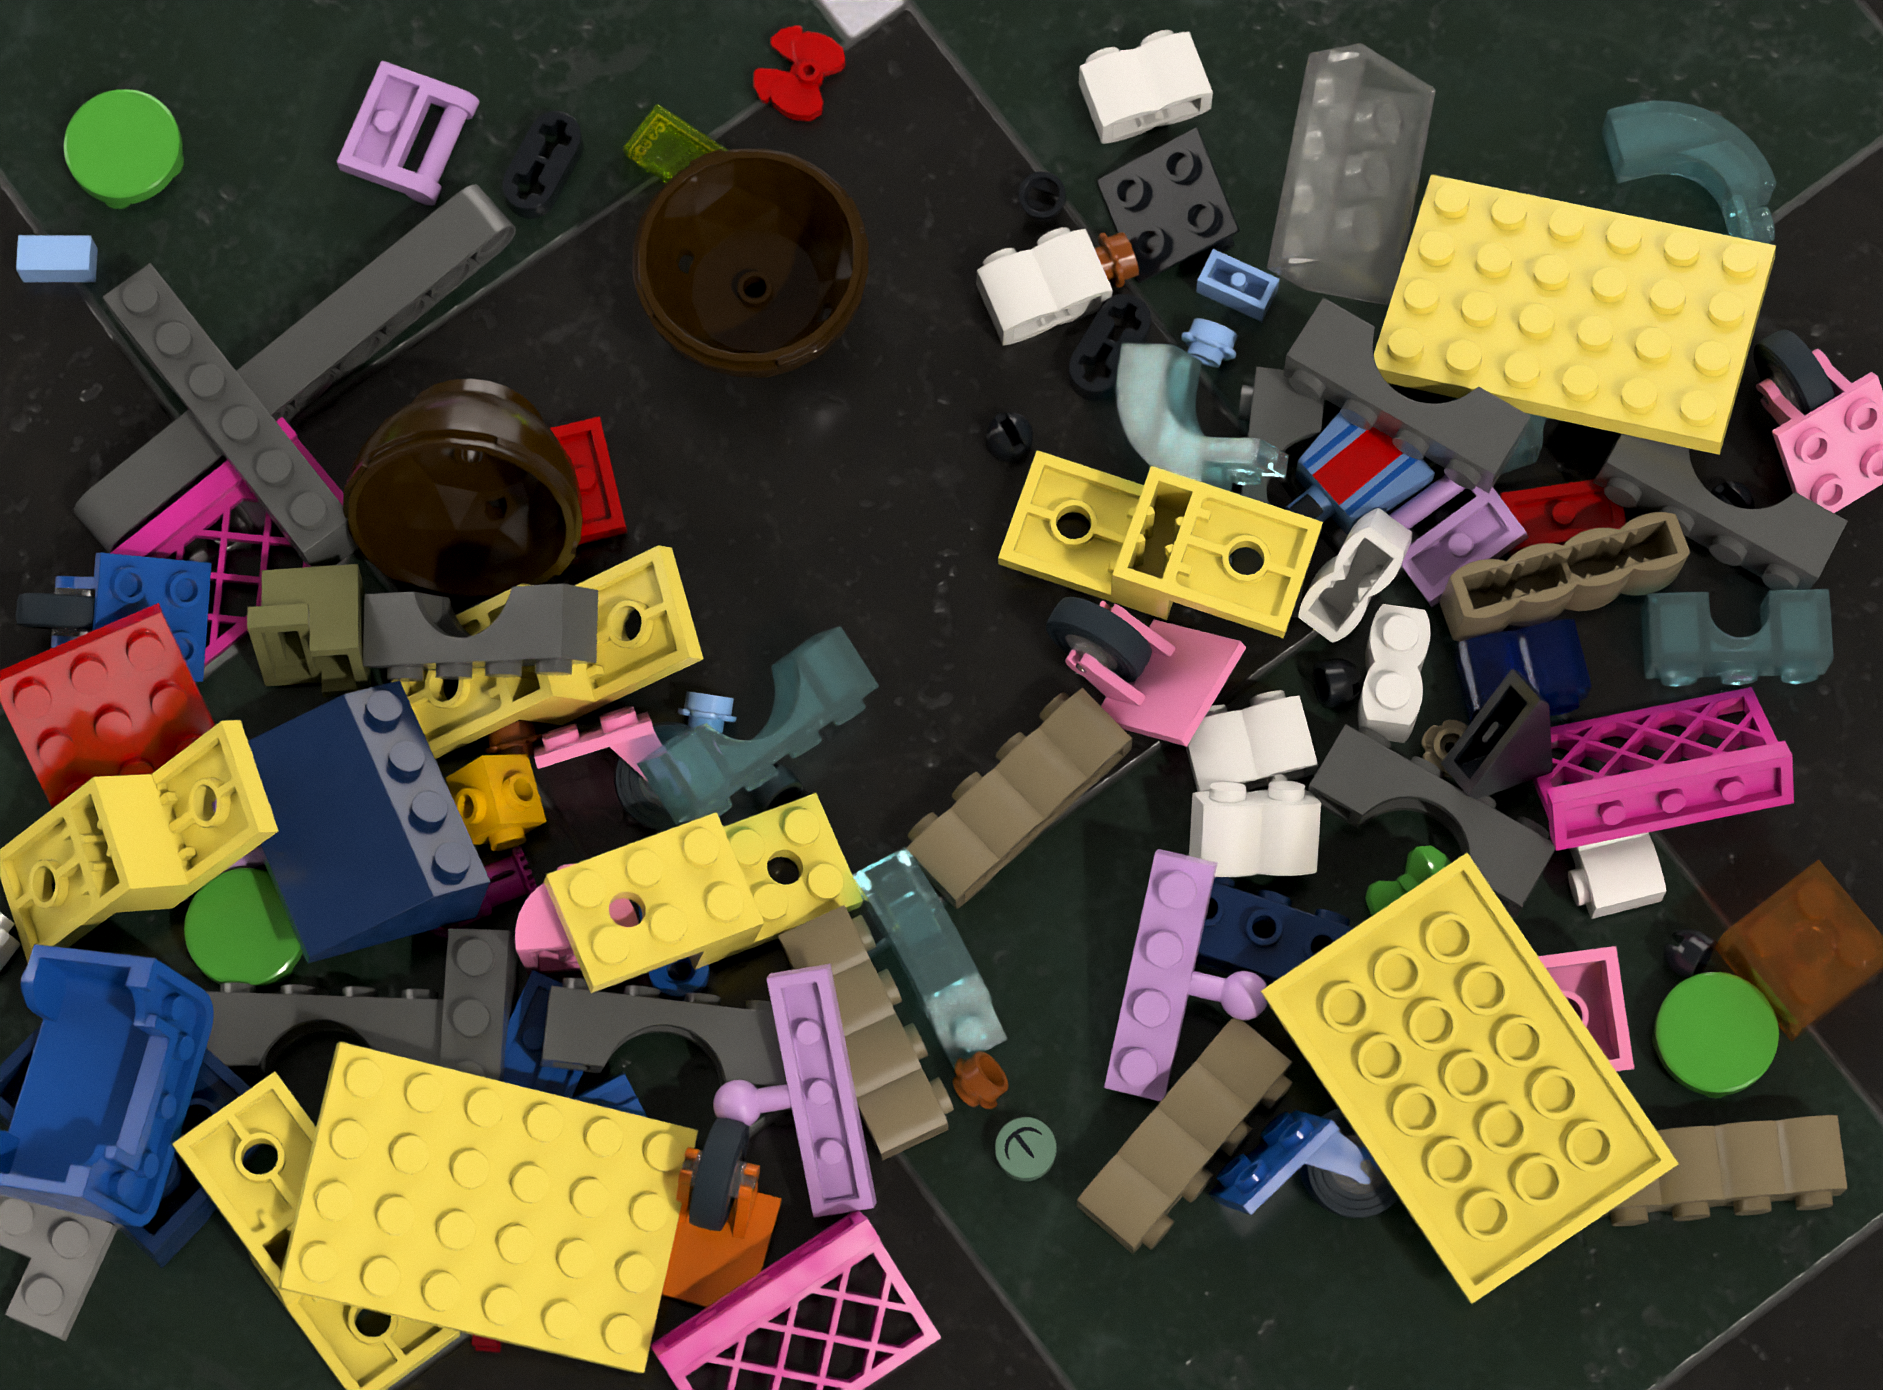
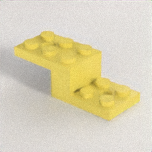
(1160, 543)
(623, 665)
(136, 840)
(701, 891)
(263, 1216)

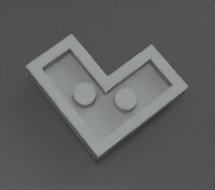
(63, 1262)

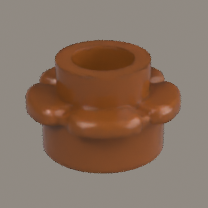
(1117, 258)
(514, 739)
(979, 1080)

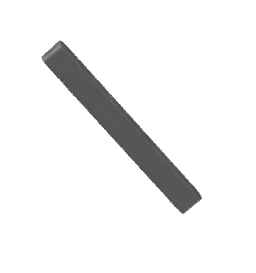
(309, 357)

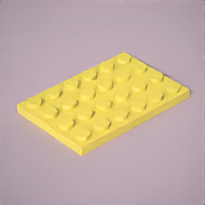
(1575, 313)
(1469, 1078)
(487, 1208)

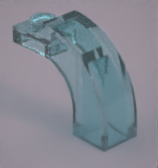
(1700, 146)
(1160, 420)
(930, 954)

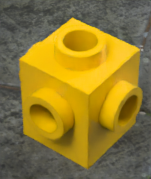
(497, 799)

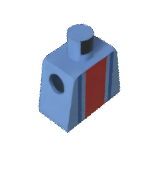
(1354, 473)

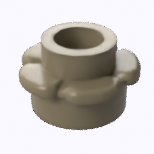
(1437, 738)

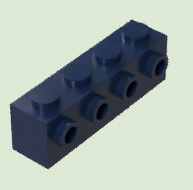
(1262, 932)

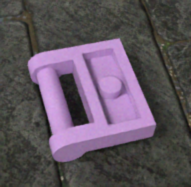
(389, 127)
(1472, 533)

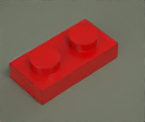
(589, 453)
(1562, 511)

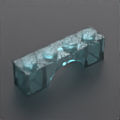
(812, 687)

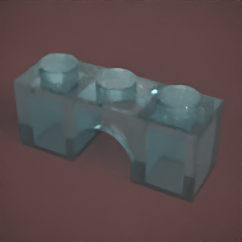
(1686, 643)

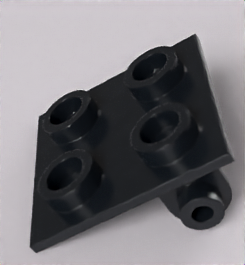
(1170, 205)

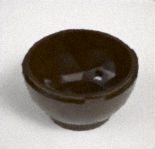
(745, 223)
(426, 484)

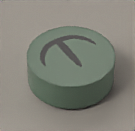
(1025, 1149)

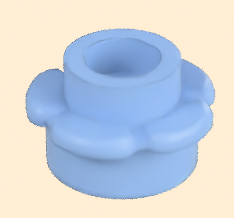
(1210, 342)
(707, 709)

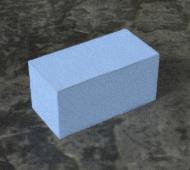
(56, 258)
(1237, 285)

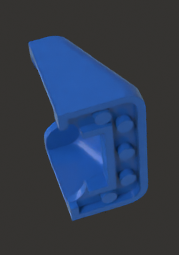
(103, 1083)

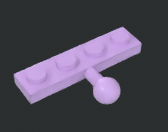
(1165, 976)
(816, 1089)

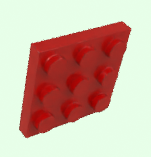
(104, 704)

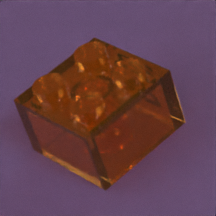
(1805, 949)

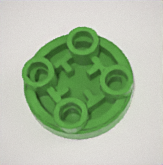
(123, 147)
(241, 930)
(1715, 1034)

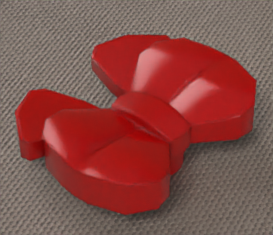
(798, 92)

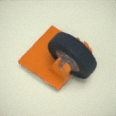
(721, 1220)

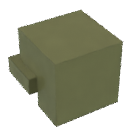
(311, 628)

